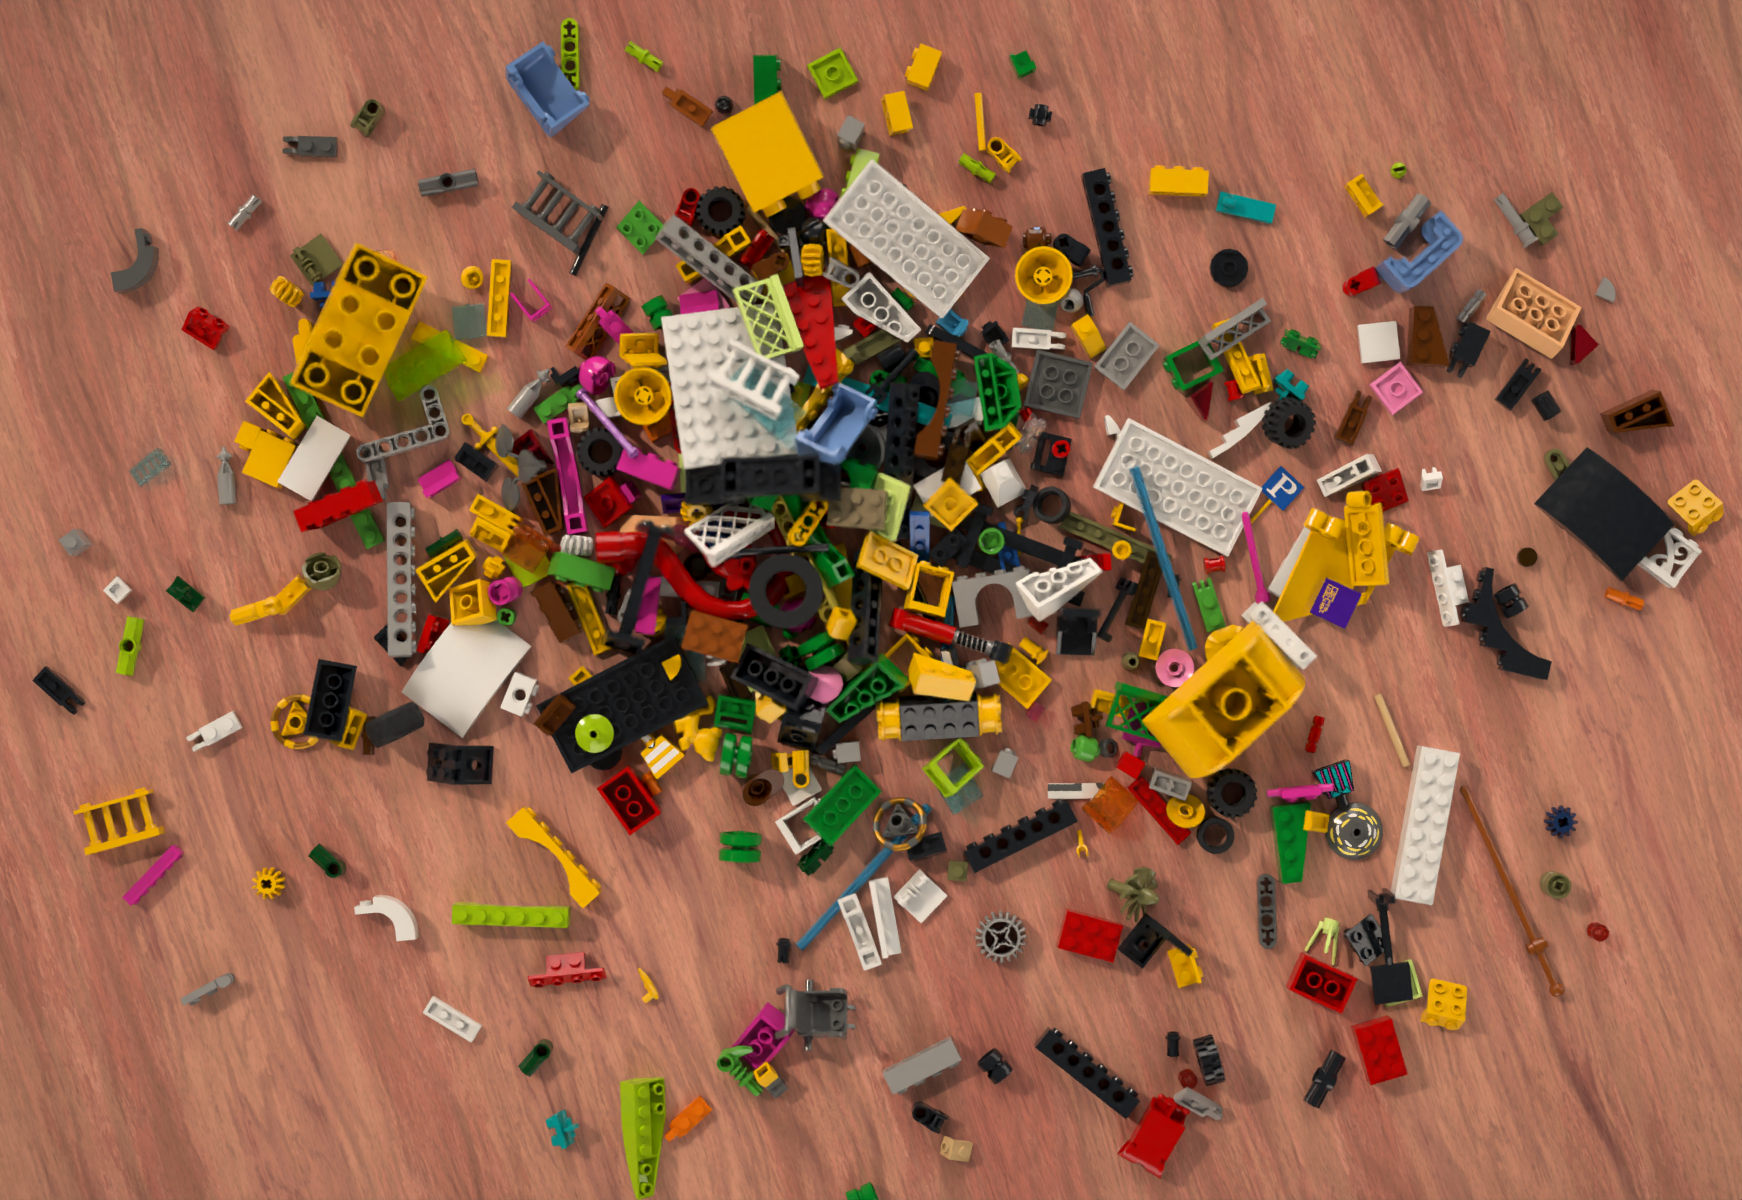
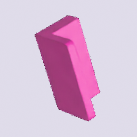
(699, 302)
(439, 479)

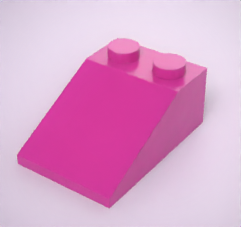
(761, 1036)

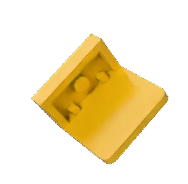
(641, 350)
(1697, 506)
(1445, 1004)

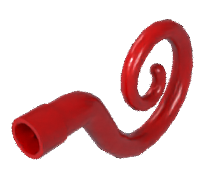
(627, 545)

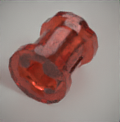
(1597, 926)
(1185, 1073)

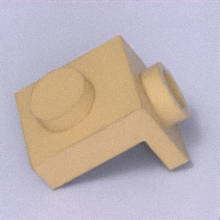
(578, 417)
(956, 1149)

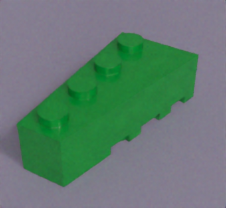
(766, 76)
(1290, 839)

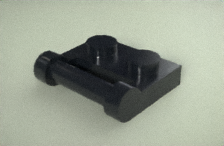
(1053, 465)

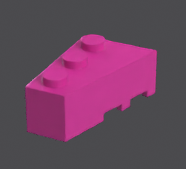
(650, 469)

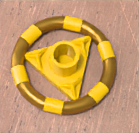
(295, 721)

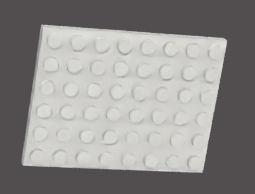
(708, 420)

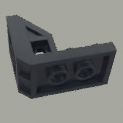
(1076, 631)
(802, 726)

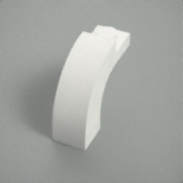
(400, 914)

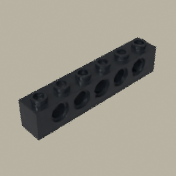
(1090, 181)
(866, 609)
(978, 862)
(1122, 1106)

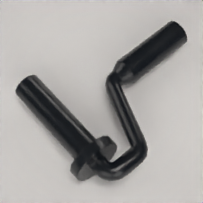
(1086, 297)

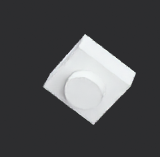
(117, 590)

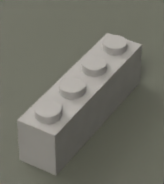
(922, 1065)

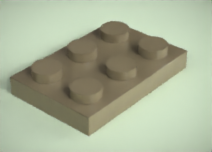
(859, 509)

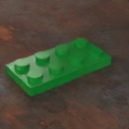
(842, 805)

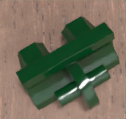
(185, 594)

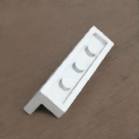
(885, 916)

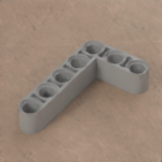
(411, 435)

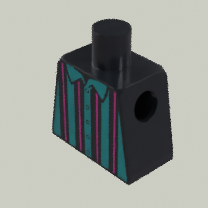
(1341, 777)

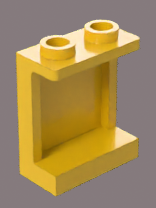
(269, 457)

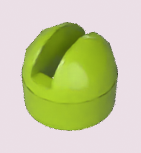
(1399, 174)

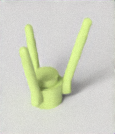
(1331, 928)

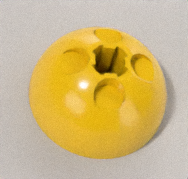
(1043, 264)
(633, 399)

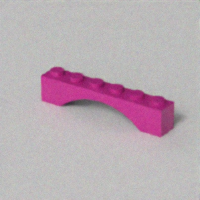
(568, 474)

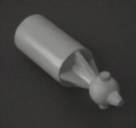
(528, 394)
(226, 480)

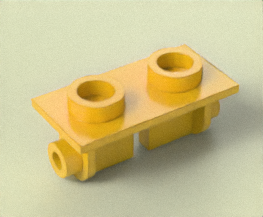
(1261, 369)

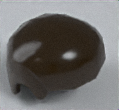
(697, 567)

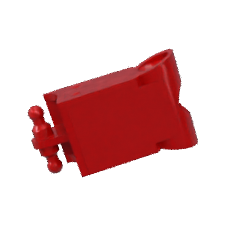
(1155, 1135)

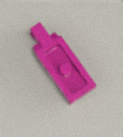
(612, 324)

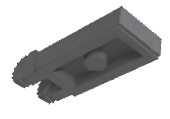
(312, 146)

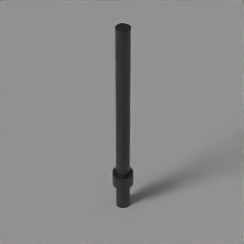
(781, 550)

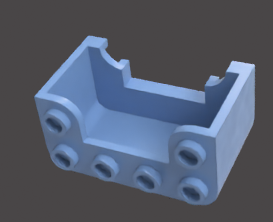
(1442, 240)

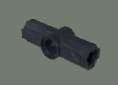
(1324, 1078)

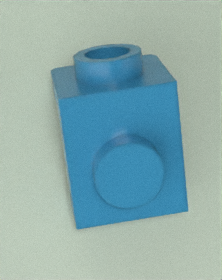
(953, 324)

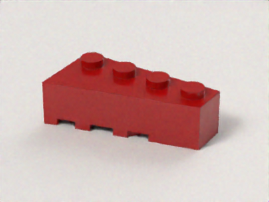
(338, 506)

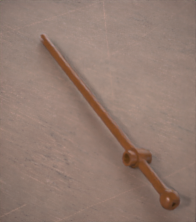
(1535, 945)

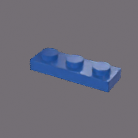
(920, 534)

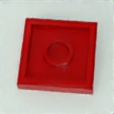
(608, 502)

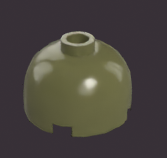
(321, 571)

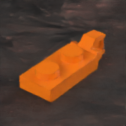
(688, 1118)

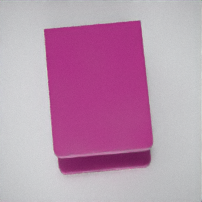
(542, 311)

